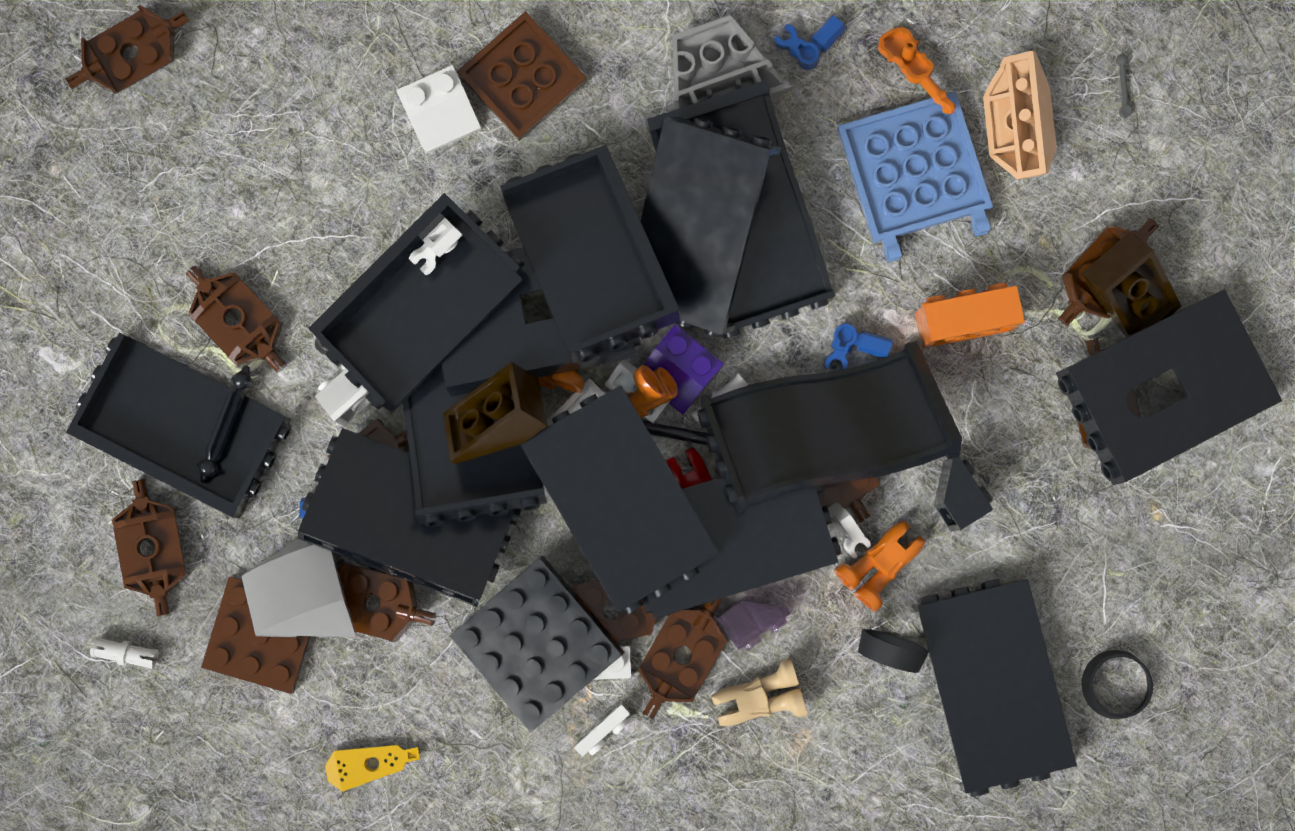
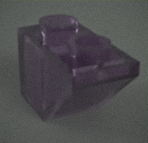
(748, 620)

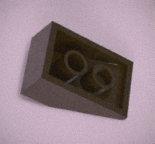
(1132, 285)
(495, 415)

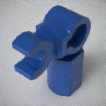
(808, 52)
(846, 336)

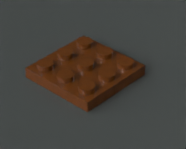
(522, 76)
(252, 658)

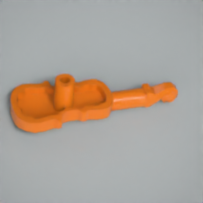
(900, 47)

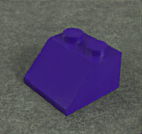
(687, 363)

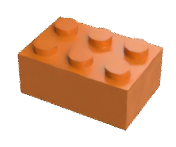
(969, 315)

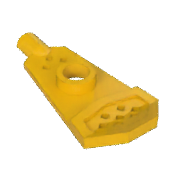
(357, 768)

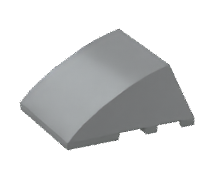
(718, 61)
(298, 594)

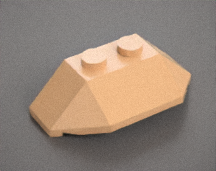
(1020, 117)

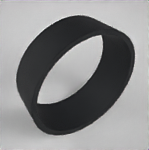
(892, 650)
(1088, 677)

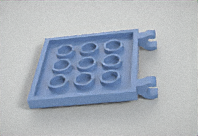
(915, 171)

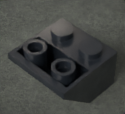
(958, 495)

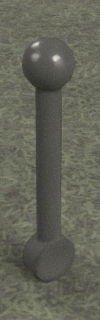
(1126, 110)

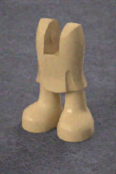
(754, 700)

